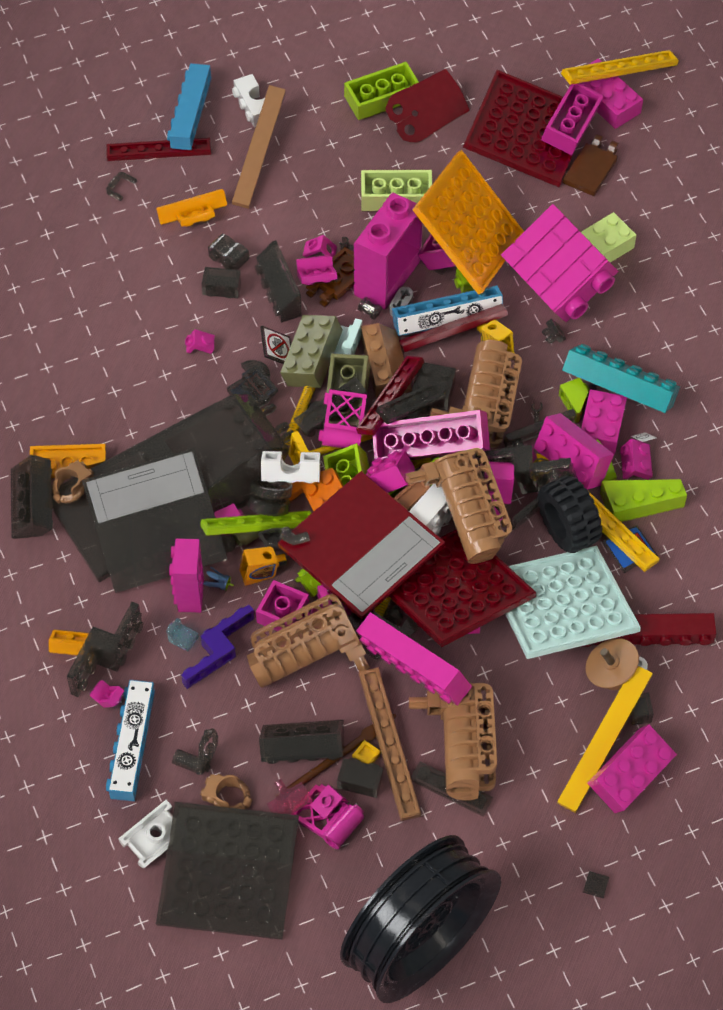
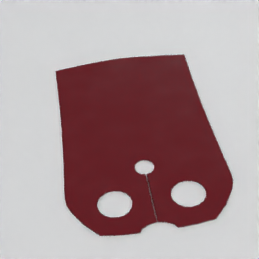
(435, 100)

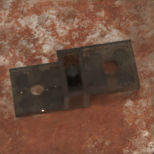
(528, 470)
(105, 649)

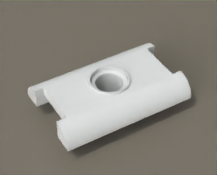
(142, 842)

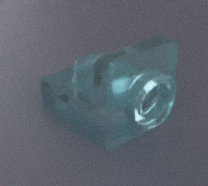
(181, 635)

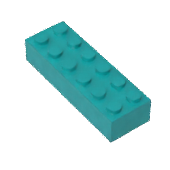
(621, 378)

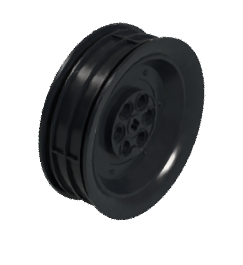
(420, 918)

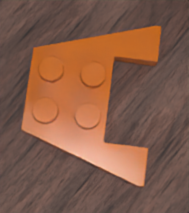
(320, 491)

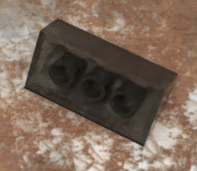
(279, 283)
(31, 498)
(302, 741)

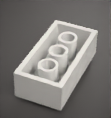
(432, 509)

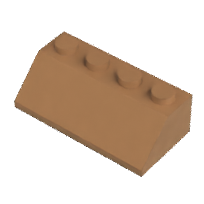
(384, 352)

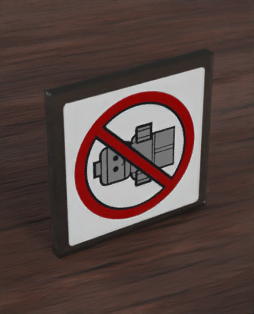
(275, 344)

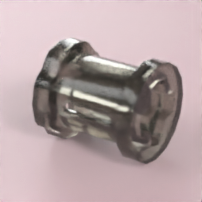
(369, 308)

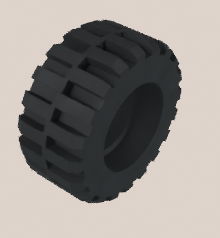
(569, 514)

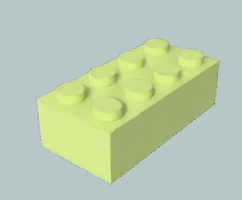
(379, 184)
(611, 237)

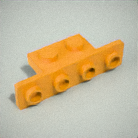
(192, 209)

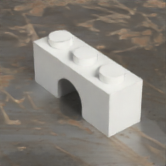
(246, 90)
(275, 469)

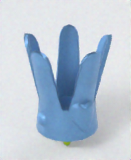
(223, 580)

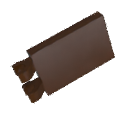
(591, 166)
(344, 265)

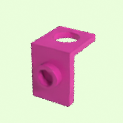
(317, 245)
(327, 801)

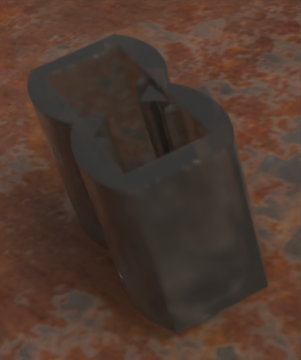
(228, 252)

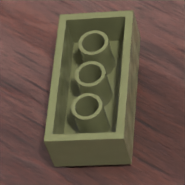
(311, 351)
(343, 369)

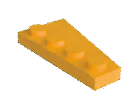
(63, 455)

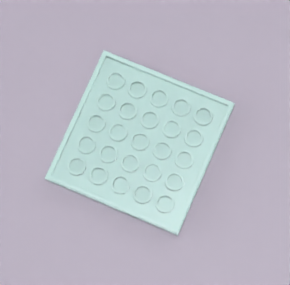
(572, 606)

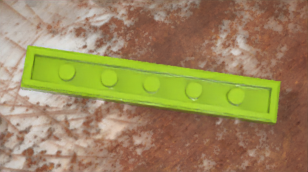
(251, 523)

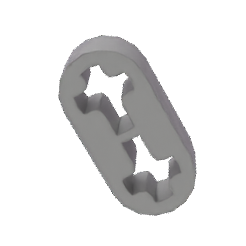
(397, 300)

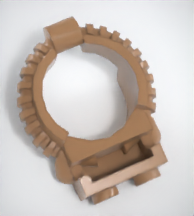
(75, 469)
(216, 783)

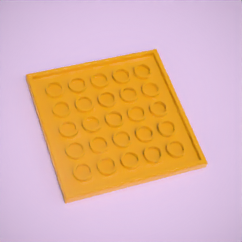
(468, 221)

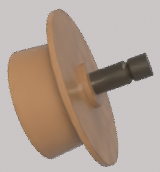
(612, 663)

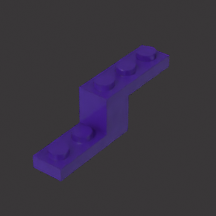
(217, 646)

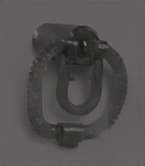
(202, 762)

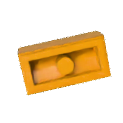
(66, 642)

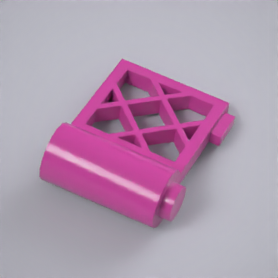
(336, 434)
(341, 823)

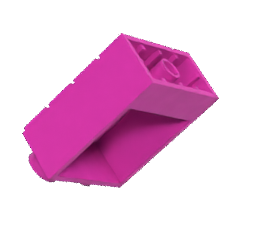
(387, 251)
(560, 264)

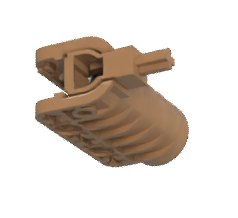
(488, 386)
(469, 501)
(304, 641)
(464, 740)

